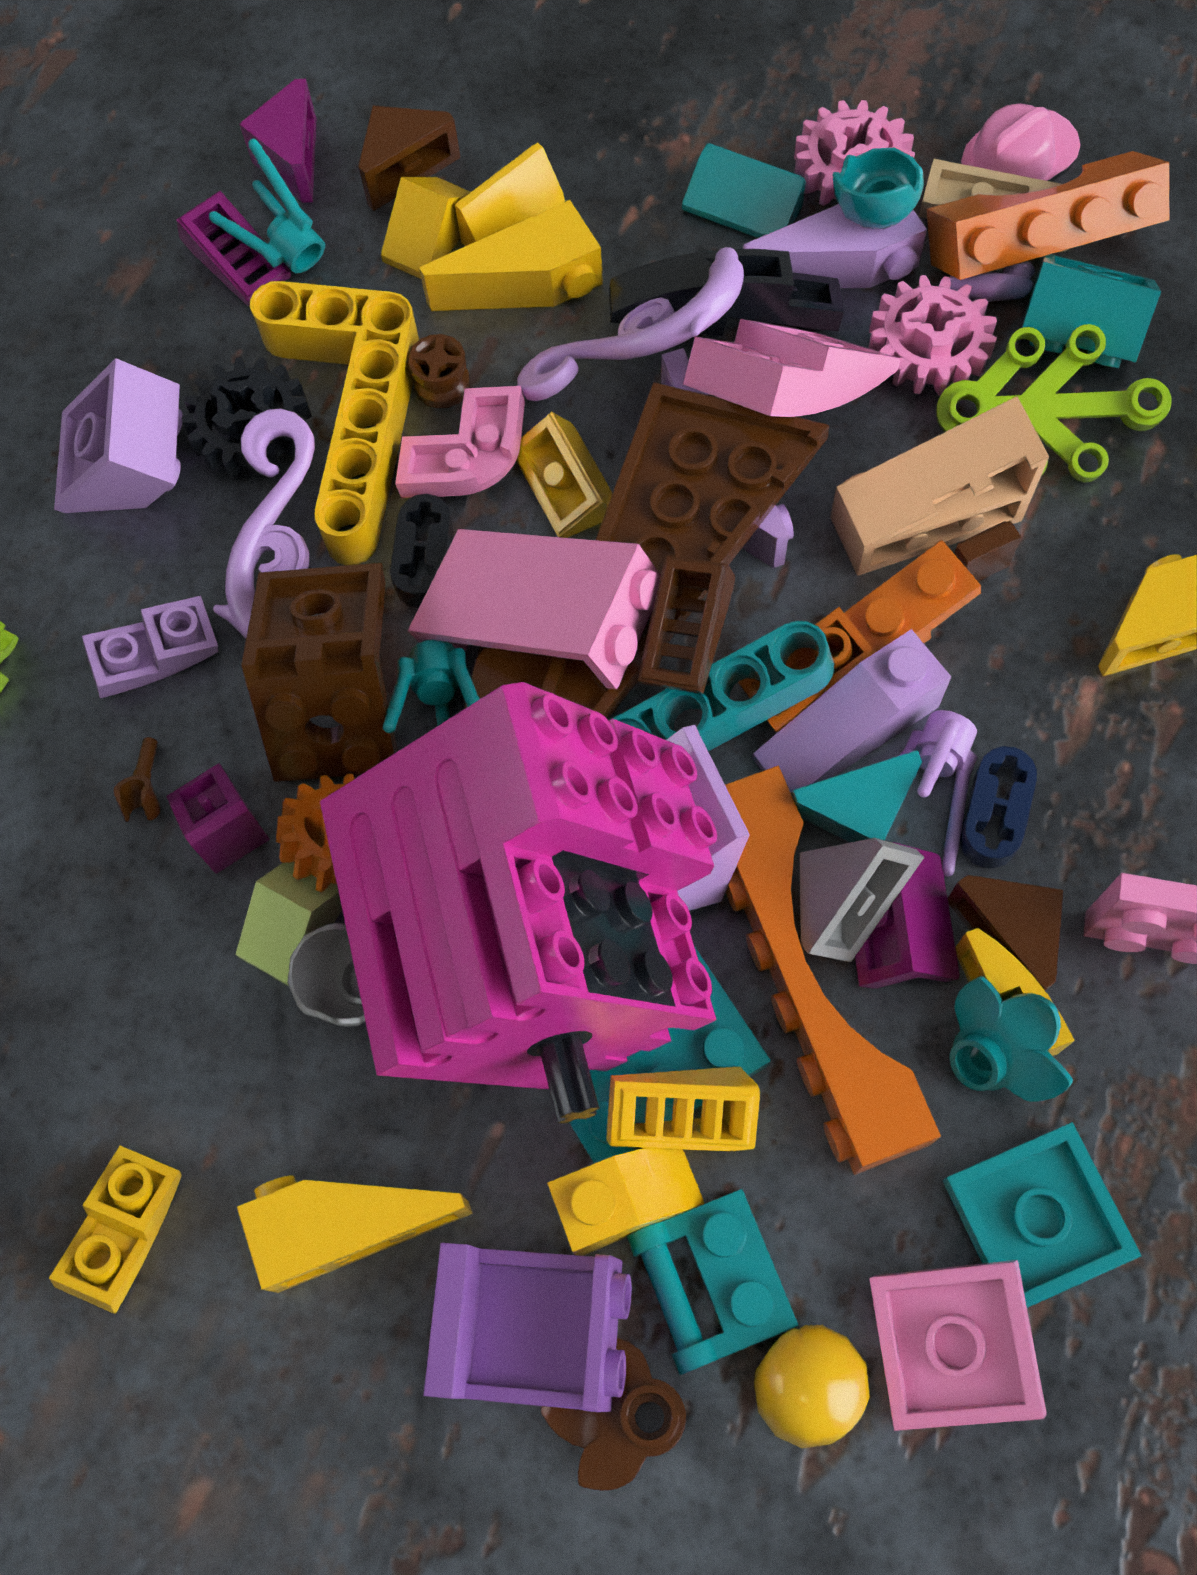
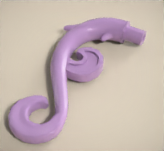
(642, 332)
(259, 531)

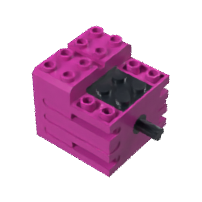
(523, 896)

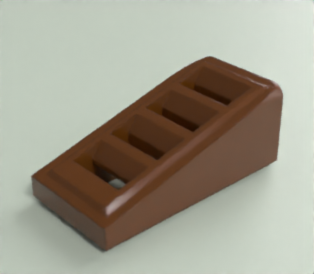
(675, 575)

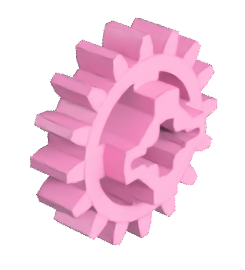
(843, 133)
(930, 331)

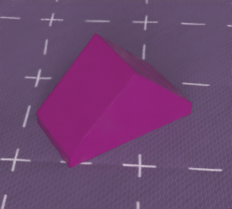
(288, 136)
(216, 819)

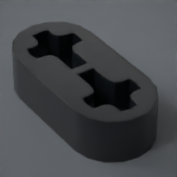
(409, 548)

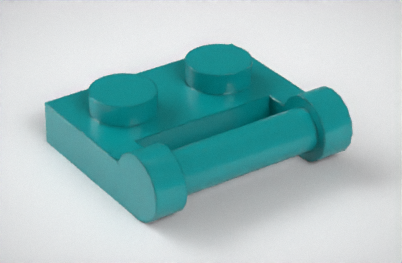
(733, 1270)

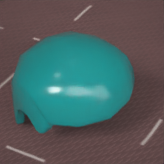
(878, 187)

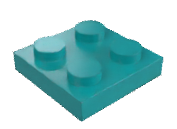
(1045, 1211)

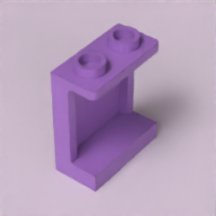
(527, 1328)

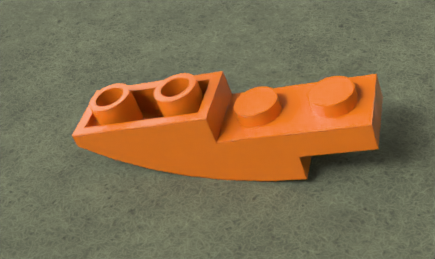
(912, 599)

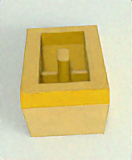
(422, 223)

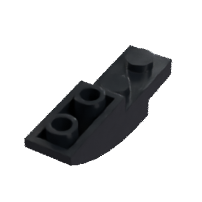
(767, 294)

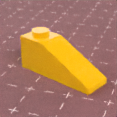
(518, 267)
(323, 1225)

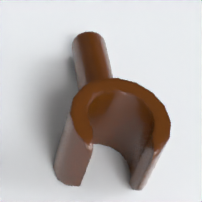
(137, 789)

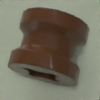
(427, 361)

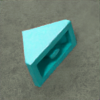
(861, 801)

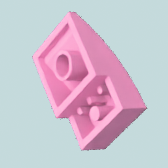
(785, 369)

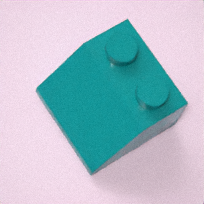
(1082, 293)

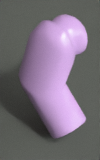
(1010, 285)

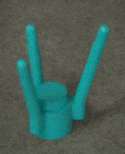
(289, 233)
(435, 674)

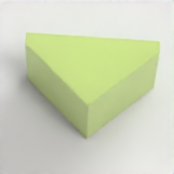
(280, 917)

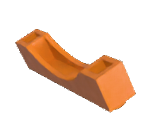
(869, 1096)

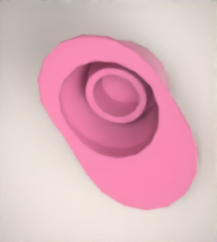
(1024, 142)

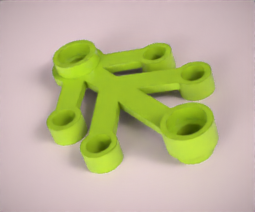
(1046, 407)

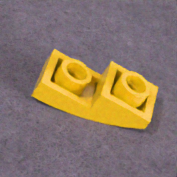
(119, 1229)

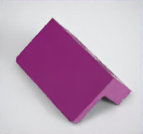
(913, 934)

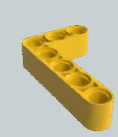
(374, 337)

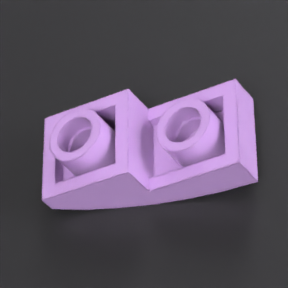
(161, 645)

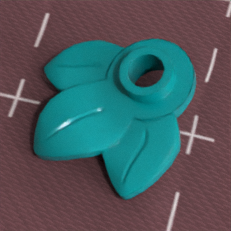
(1007, 1043)

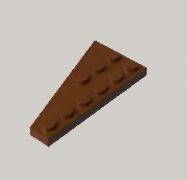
(694, 490)

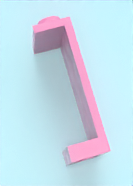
(542, 598)

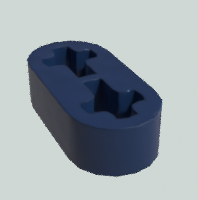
(1013, 809)

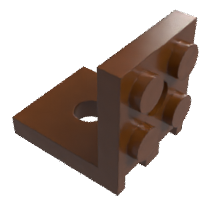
(318, 667)

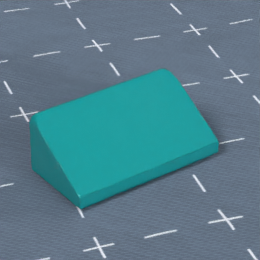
(743, 192)

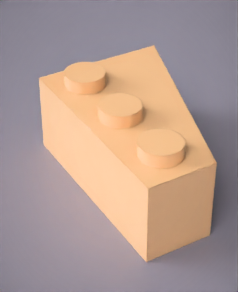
(941, 489)

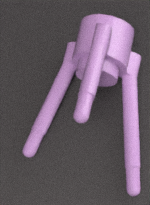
(945, 750)

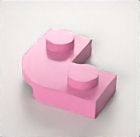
(468, 460)

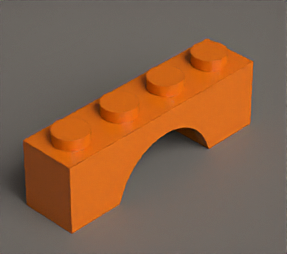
(1005, 230)

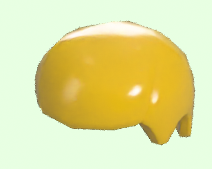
(811, 1386)

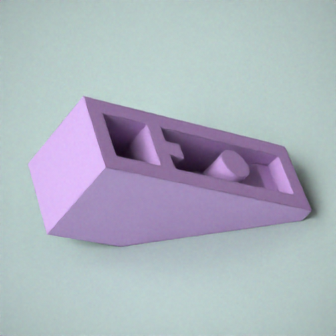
(844, 250)
(858, 713)

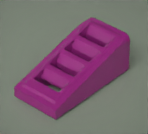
(196, 227)

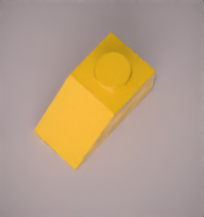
(1158, 617)
(623, 1196)

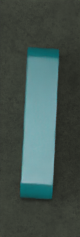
(759, 660)

